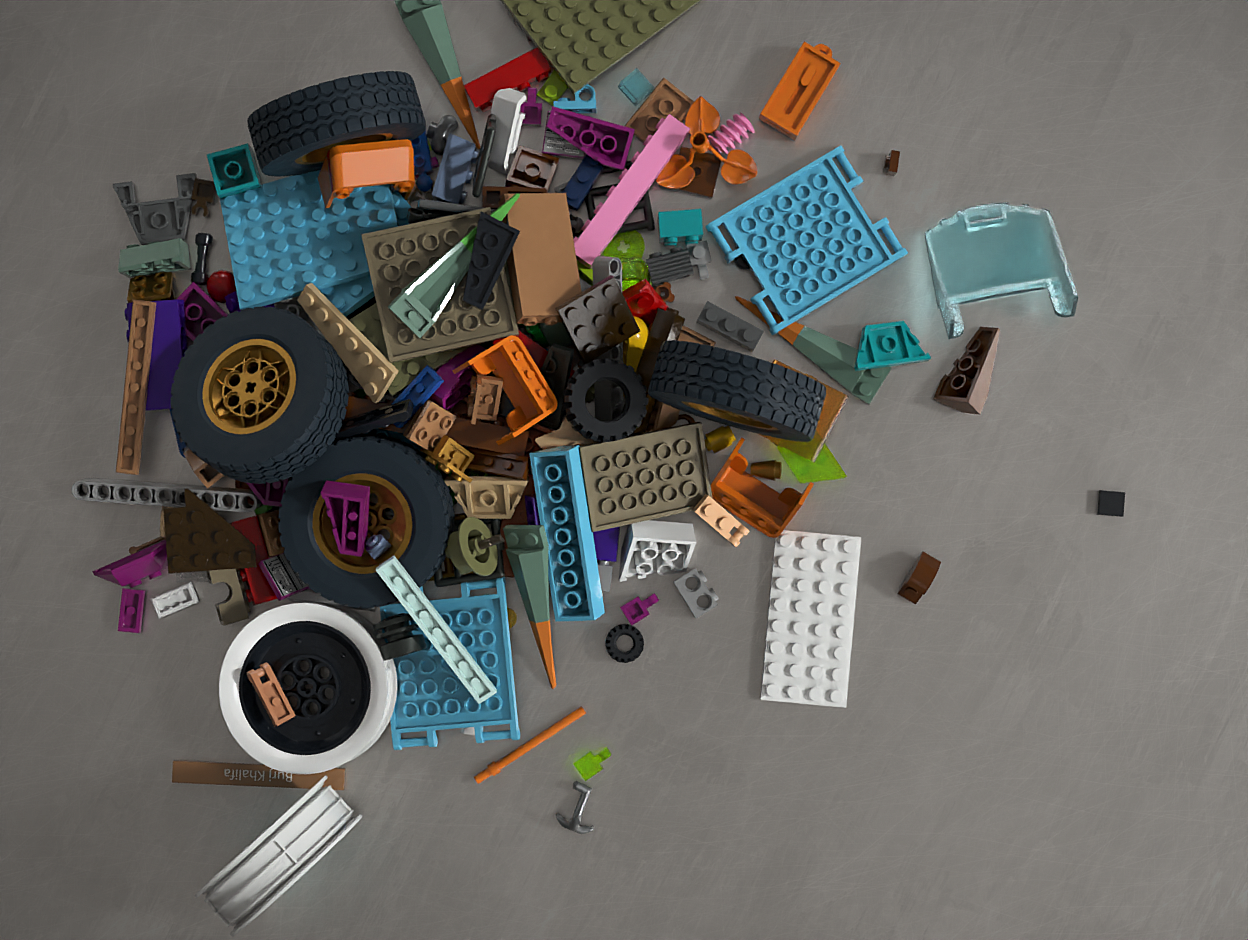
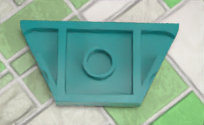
(888, 346)

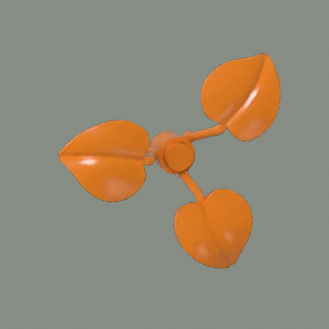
(704, 119)

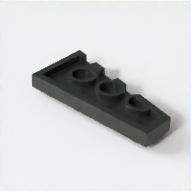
(556, 372)

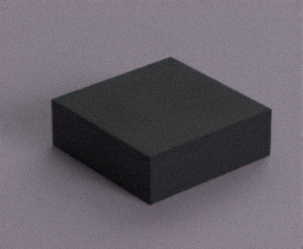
(1111, 503)

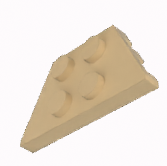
(488, 496)

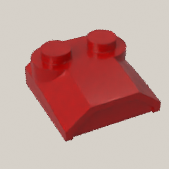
(644, 301)

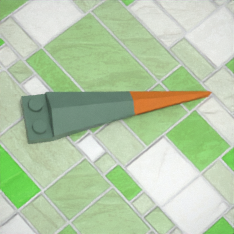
(431, 34)
(830, 356)
(529, 562)

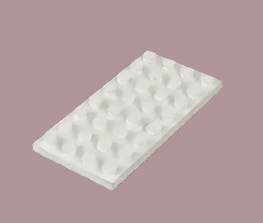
(810, 618)

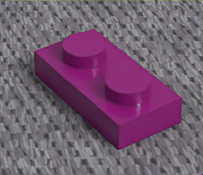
(131, 610)

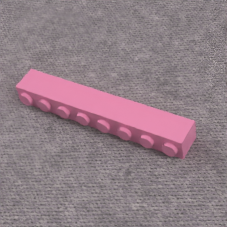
(629, 190)

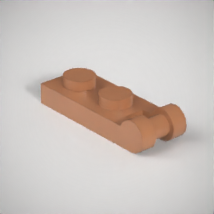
(271, 694)

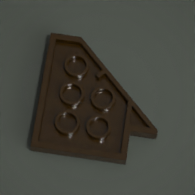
(203, 539)

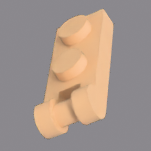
(720, 519)

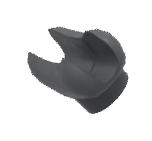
(440, 131)

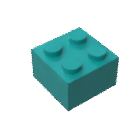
(234, 170)
(680, 227)

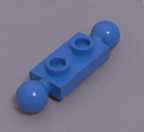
(422, 162)

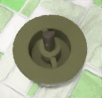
(473, 548)

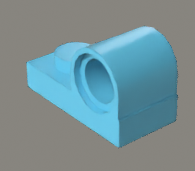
(578, 106)

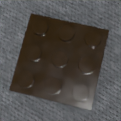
(598, 319)

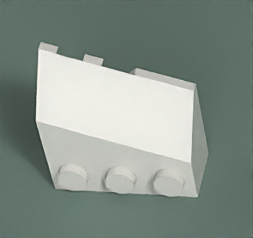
(656, 548)

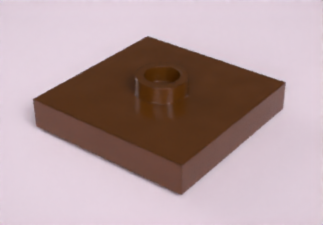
(706, 172)

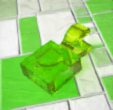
(590, 764)

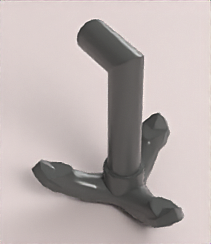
(575, 820)

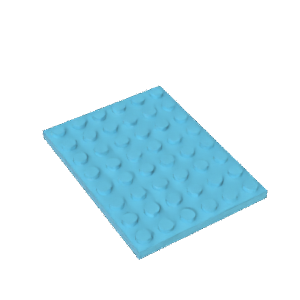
(289, 239)

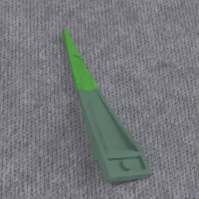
(428, 293)

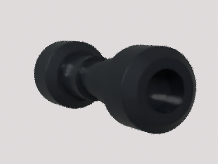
(203, 242)

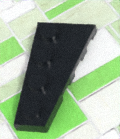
(489, 254)

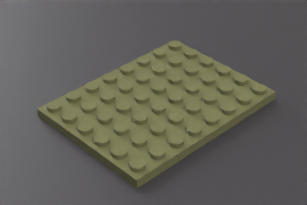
(591, 35)

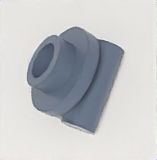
(377, 545)

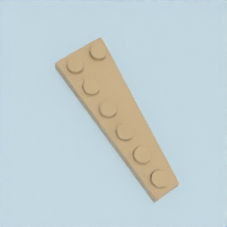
(355, 350)

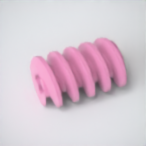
(731, 133)

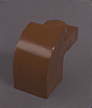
(920, 578)

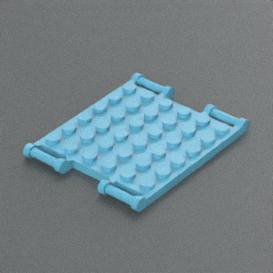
(807, 239)
(429, 690)

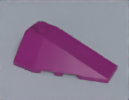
(597, 138)

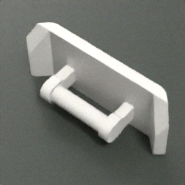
(508, 126)

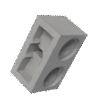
(690, 595)

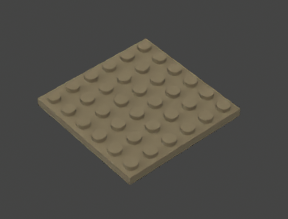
(400, 256)

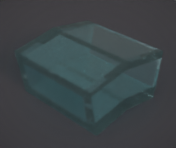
(636, 87)

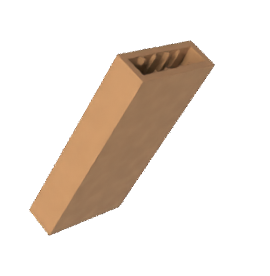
(543, 257)

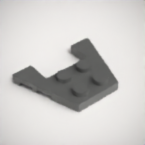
(160, 218)

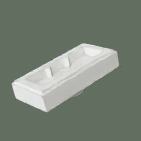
(174, 600)

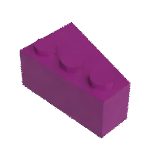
(455, 385)
(348, 512)

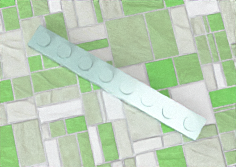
(436, 629)

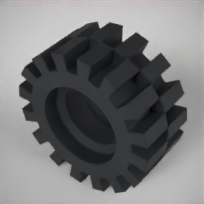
(615, 633)

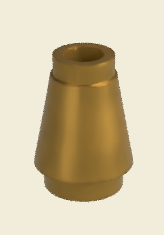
(767, 469)

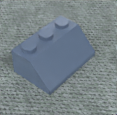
(455, 170)

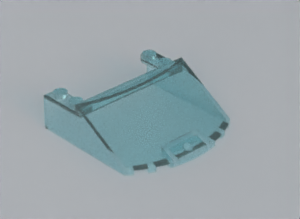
(997, 254)

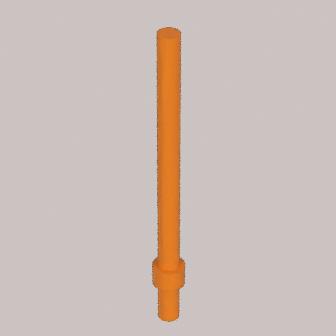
(494, 767)

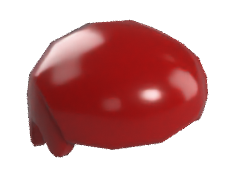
(220, 285)

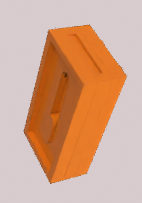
(800, 89)

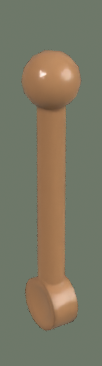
(133, 549)

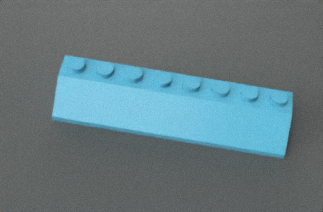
(569, 534)

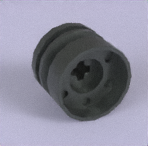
(399, 636)

